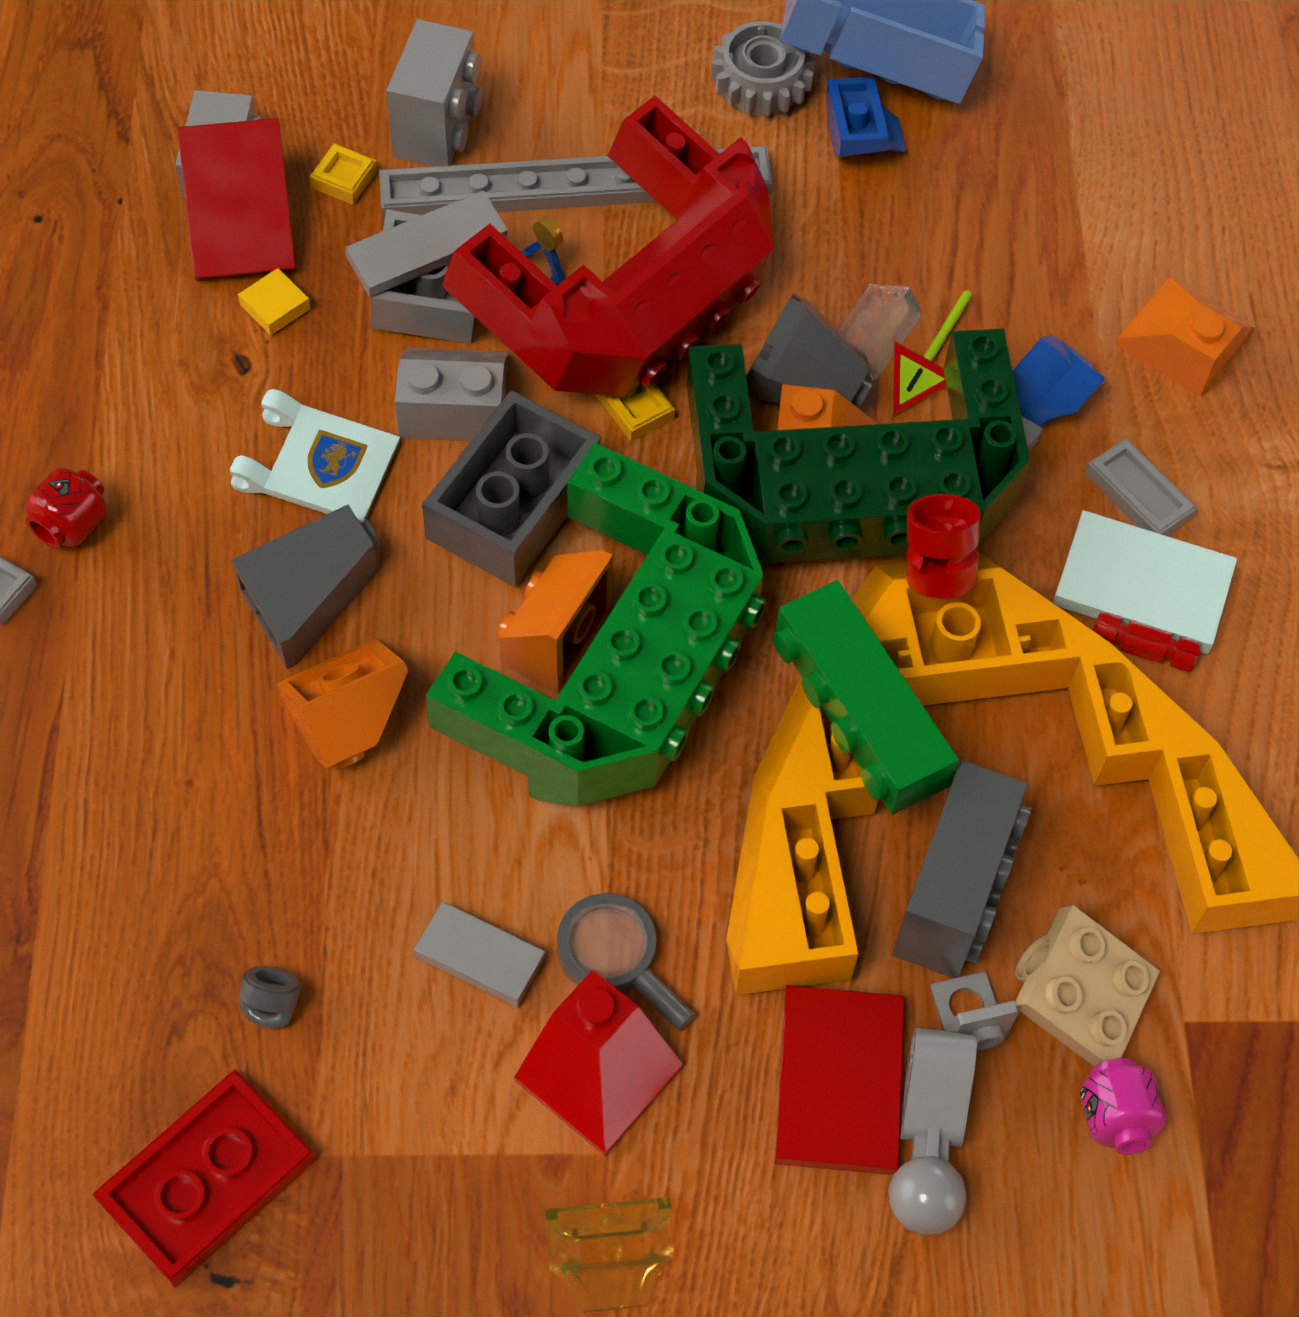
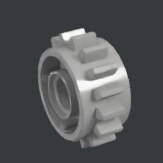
(760, 71)

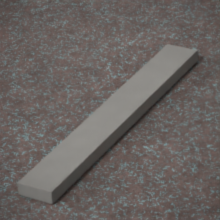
(523, 184)

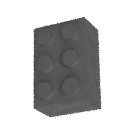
(508, 488)
(963, 871)

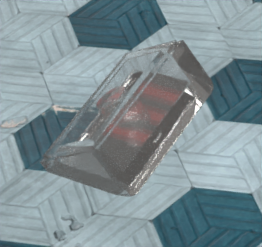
(878, 320)

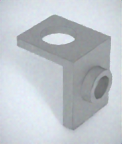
(988, 1023)

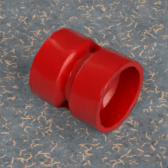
(942, 546)

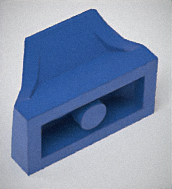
(859, 119)
(1053, 381)

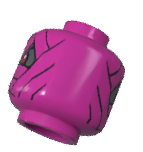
(1123, 1106)

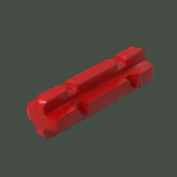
(1148, 641)

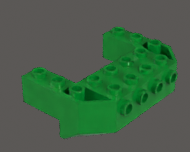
(648, 664)

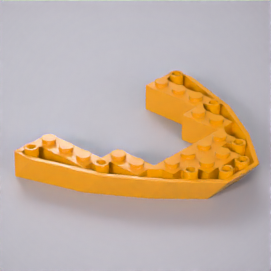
(996, 641)

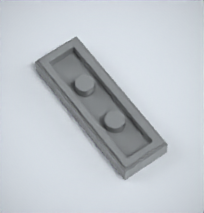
(420, 243)

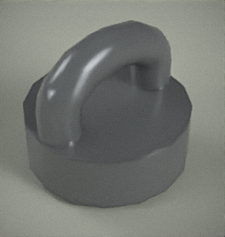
(269, 991)

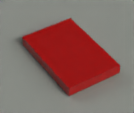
(236, 198)
(840, 1080)
(204, 1177)

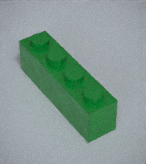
(864, 698)

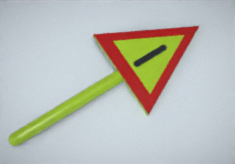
(917, 376)

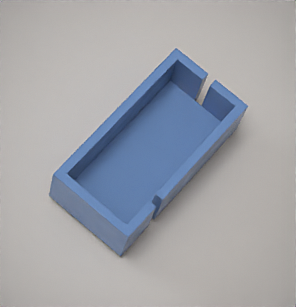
(902, 41)

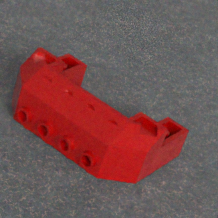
(625, 328)

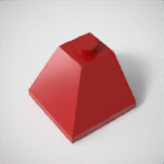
(598, 1063)

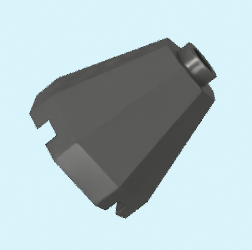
(807, 353)

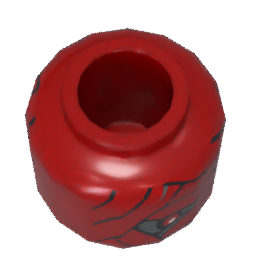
(65, 508)

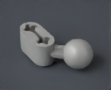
(927, 1190)

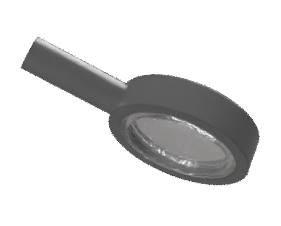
(620, 945)

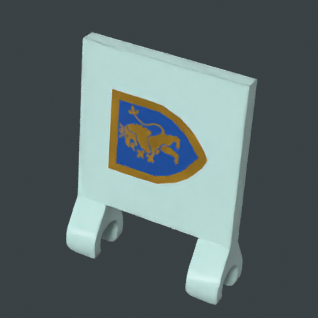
(322, 460)

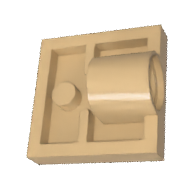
(1084, 986)

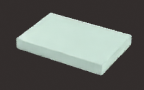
(1145, 579)

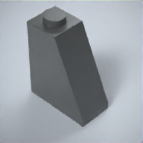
(307, 579)

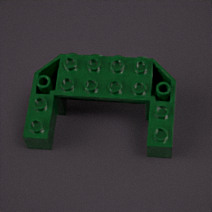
(852, 486)

